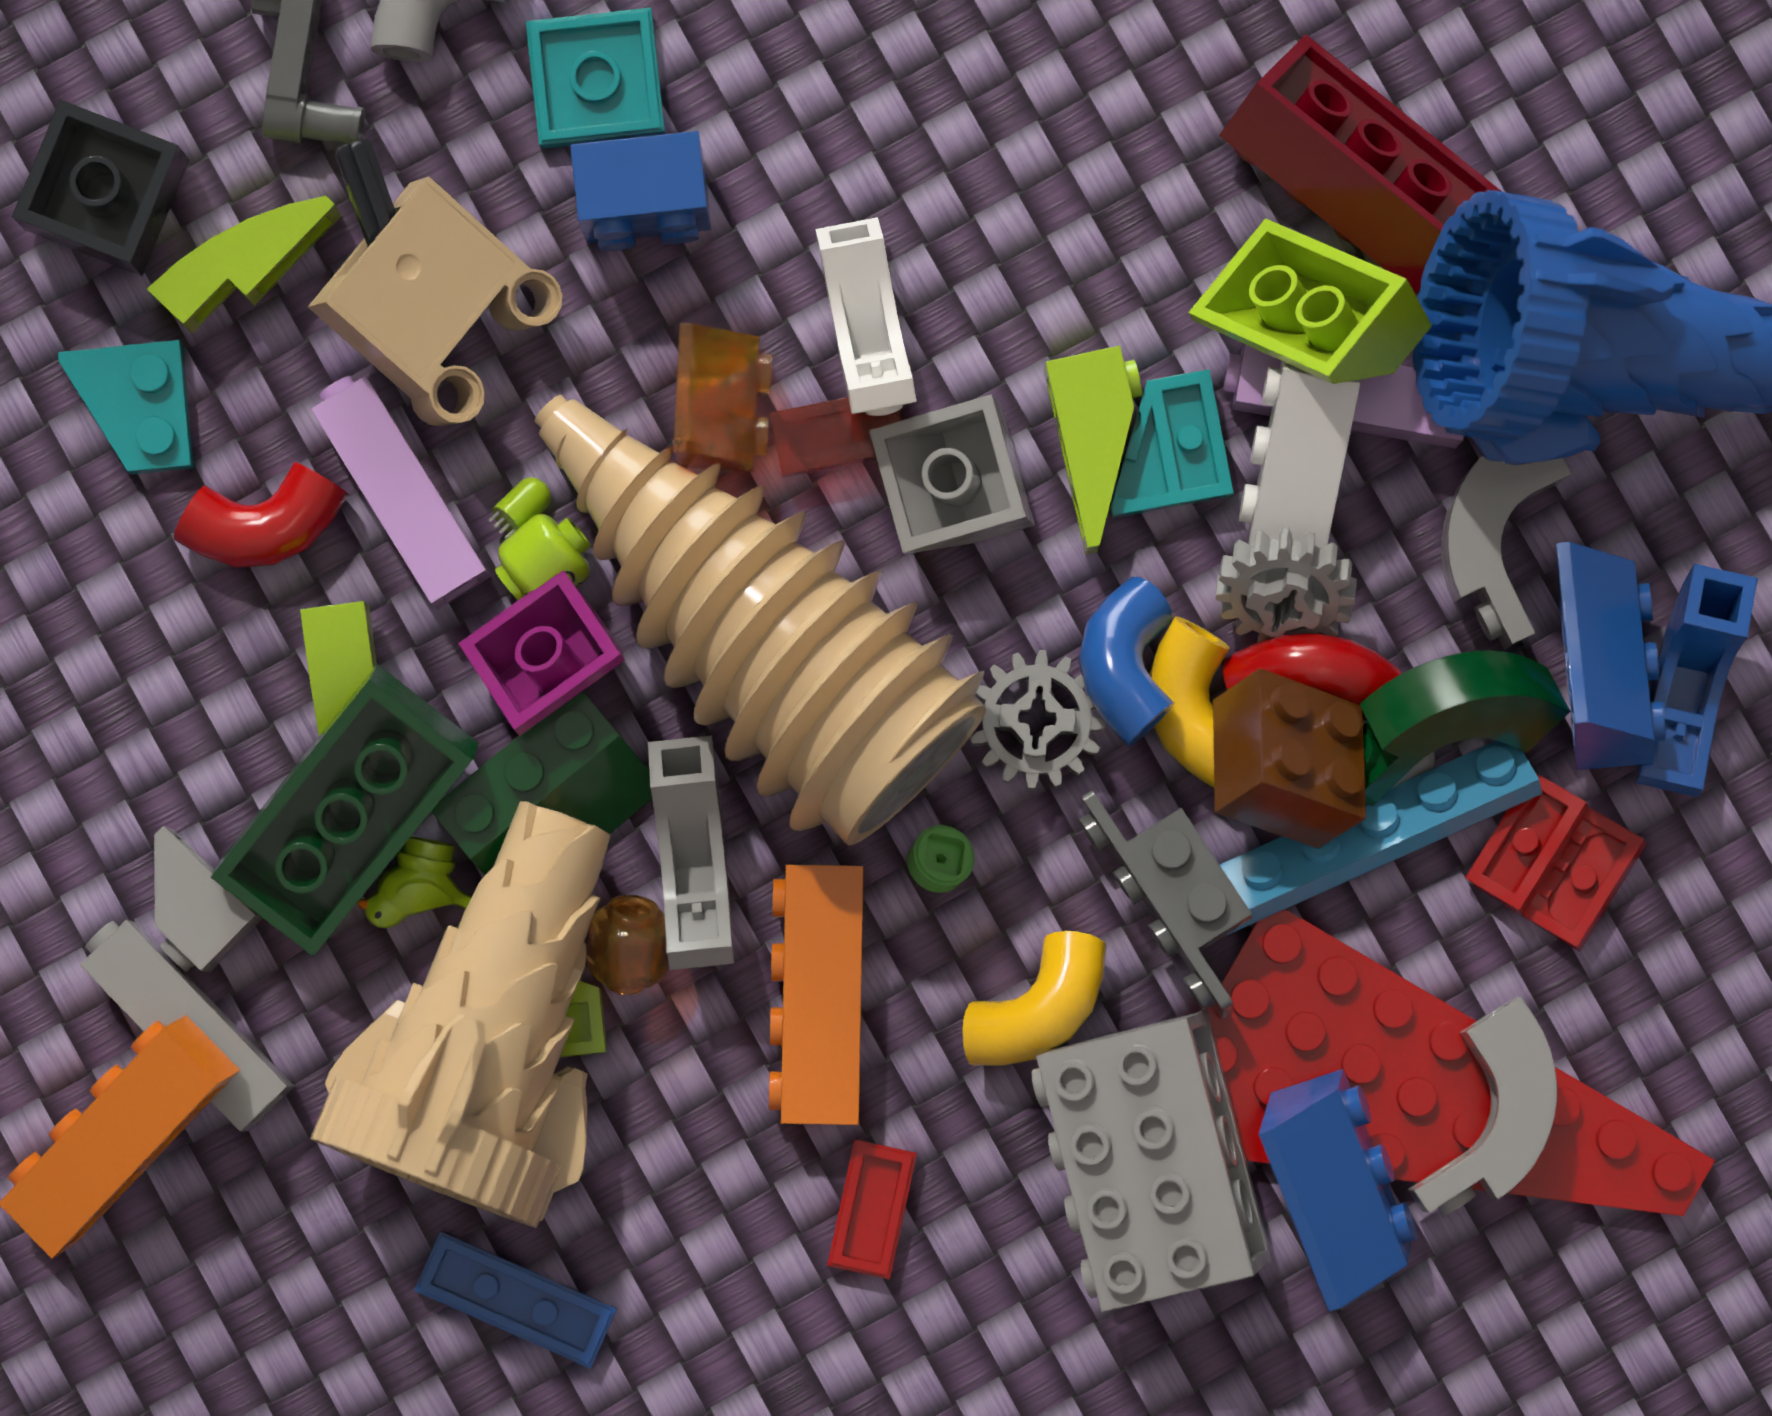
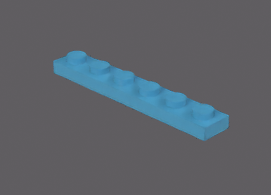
(1396, 825)

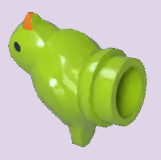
(415, 884)

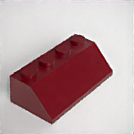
(1352, 158)

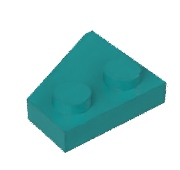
(137, 401)
(1174, 448)

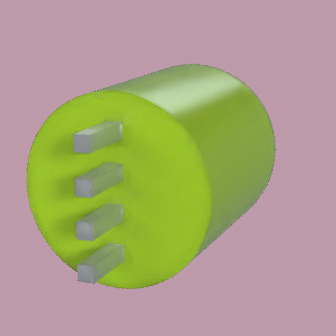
(524, 501)

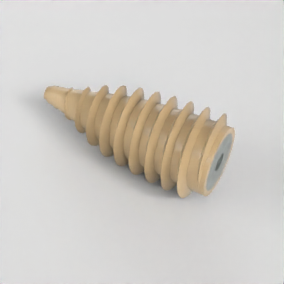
(770, 630)

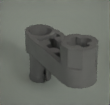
(288, 107)

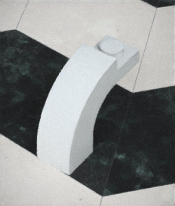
(865, 317)

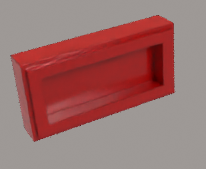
(872, 1209)

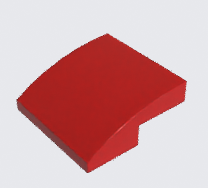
(1556, 863)

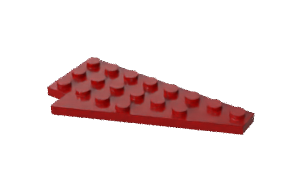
(1323, 1007)

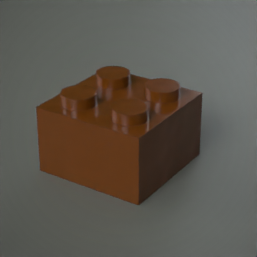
(1288, 759)

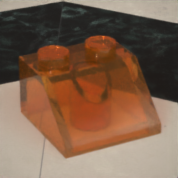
(719, 399)

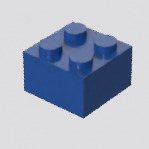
(641, 190)

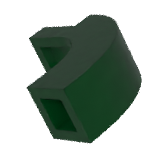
(1453, 701)

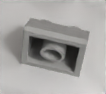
(952, 476)

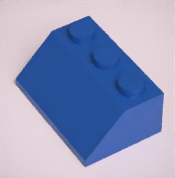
(1607, 658)
(1336, 1186)

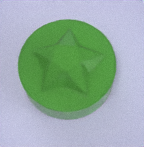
(940, 858)

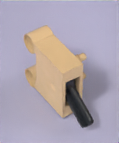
(423, 285)

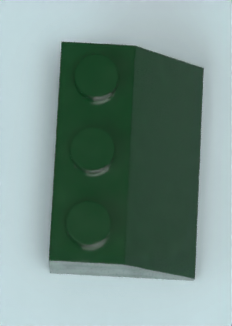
(561, 764)

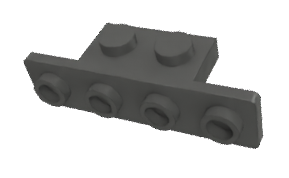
(1180, 887)

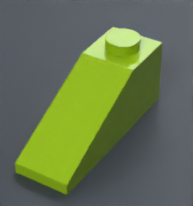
(1092, 417)

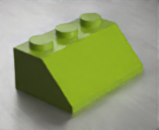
(1314, 307)

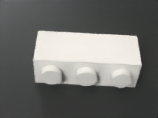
(1299, 454)

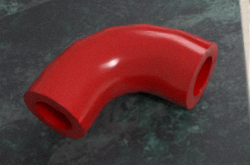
(264, 531)
(1316, 661)

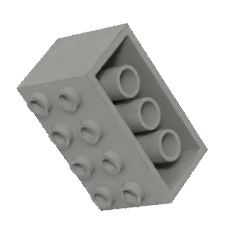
(1152, 1162)

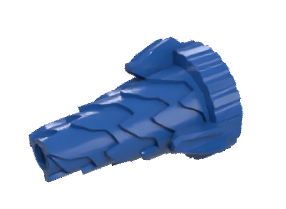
(1571, 325)

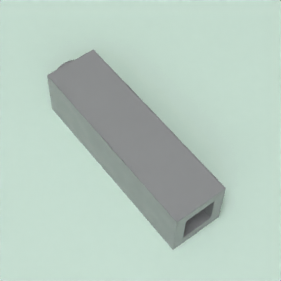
(155, 988)

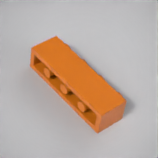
(820, 994)
(118, 1135)

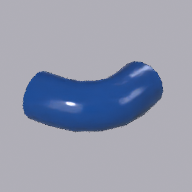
(1114, 660)

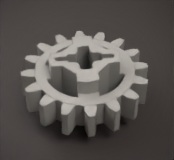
(1286, 587)
(1066, 721)

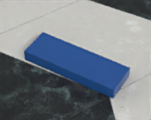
(515, 1299)

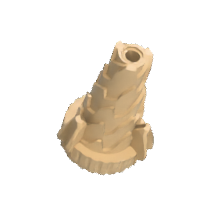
(463, 1071)

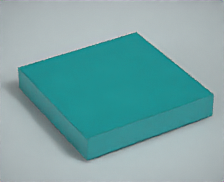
(595, 77)

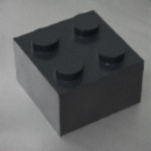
(101, 187)

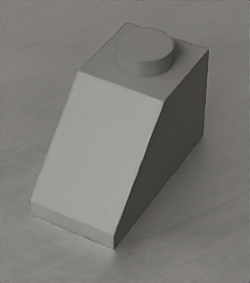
(192, 908)

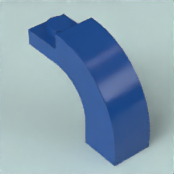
(1694, 662)

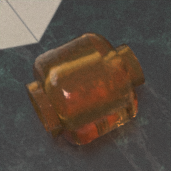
(628, 944)

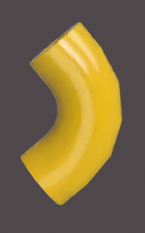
(1184, 671)
(1044, 1015)

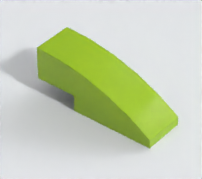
(243, 258)
(337, 654)

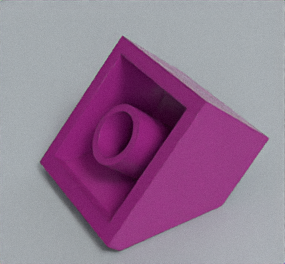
(542, 651)

